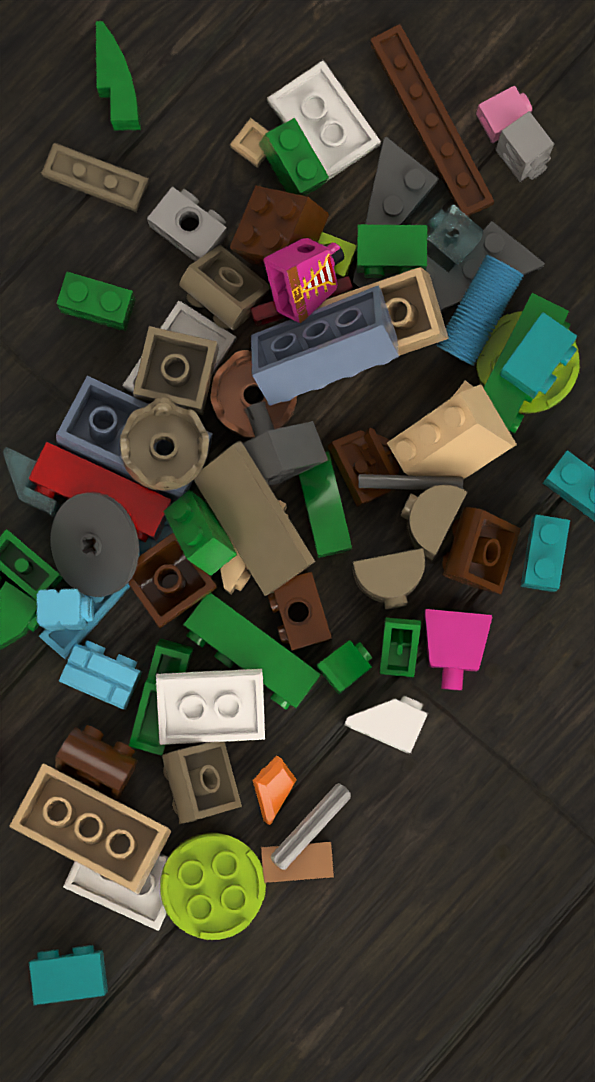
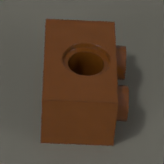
(314, 628)

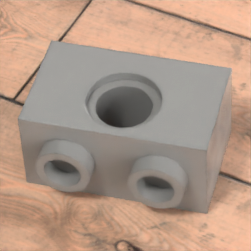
(176, 208)

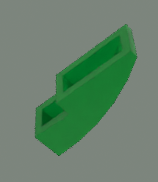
(115, 81)
(325, 509)
(167, 658)

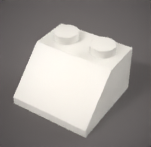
(391, 723)

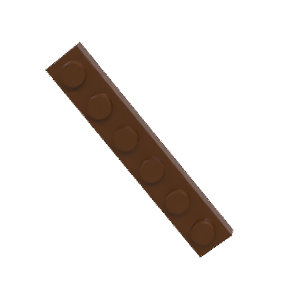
(431, 121)

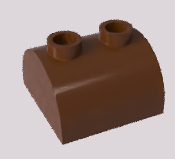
(481, 550)
(168, 581)
(95, 762)

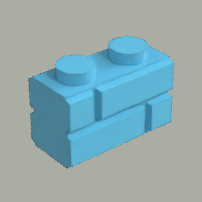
(64, 609)
(101, 675)

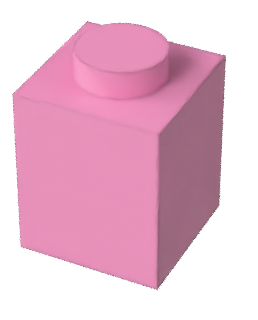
(502, 111)

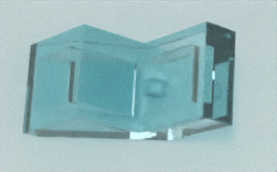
(20, 470)

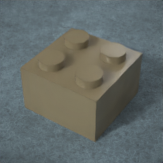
(176, 369)

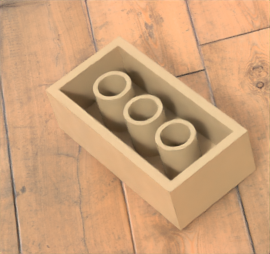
(411, 309)
(90, 828)

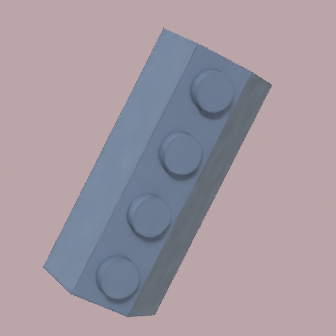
(324, 347)

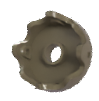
(163, 422)

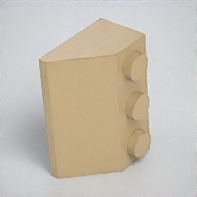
(453, 438)

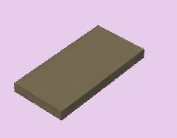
(253, 518)

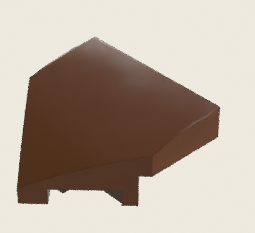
(363, 454)

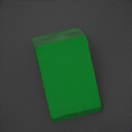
(399, 647)

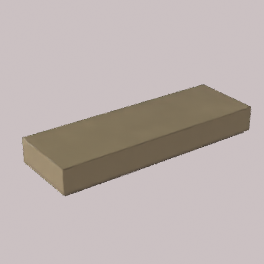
(95, 177)

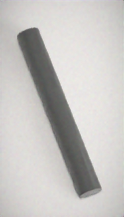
(407, 482)

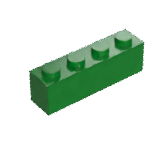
(504, 395)
(251, 648)

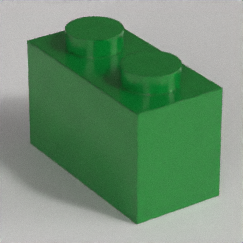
(293, 159)
(390, 249)
(96, 301)
(199, 533)
(26, 566)

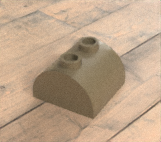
(224, 287)
(431, 516)
(390, 576)
(201, 781)

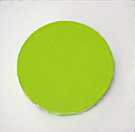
(491, 352)
(212, 886)

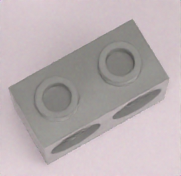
(525, 147)

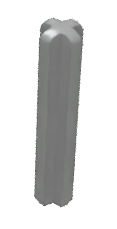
(310, 826)

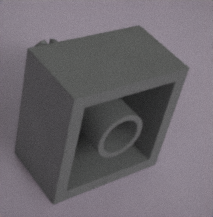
(284, 450)

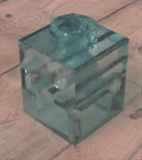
(459, 244)

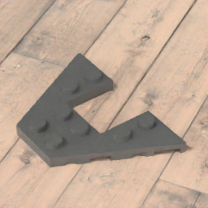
(397, 192)

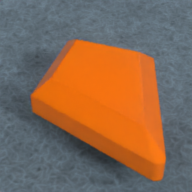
(273, 787)

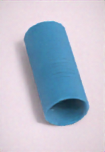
(481, 303)

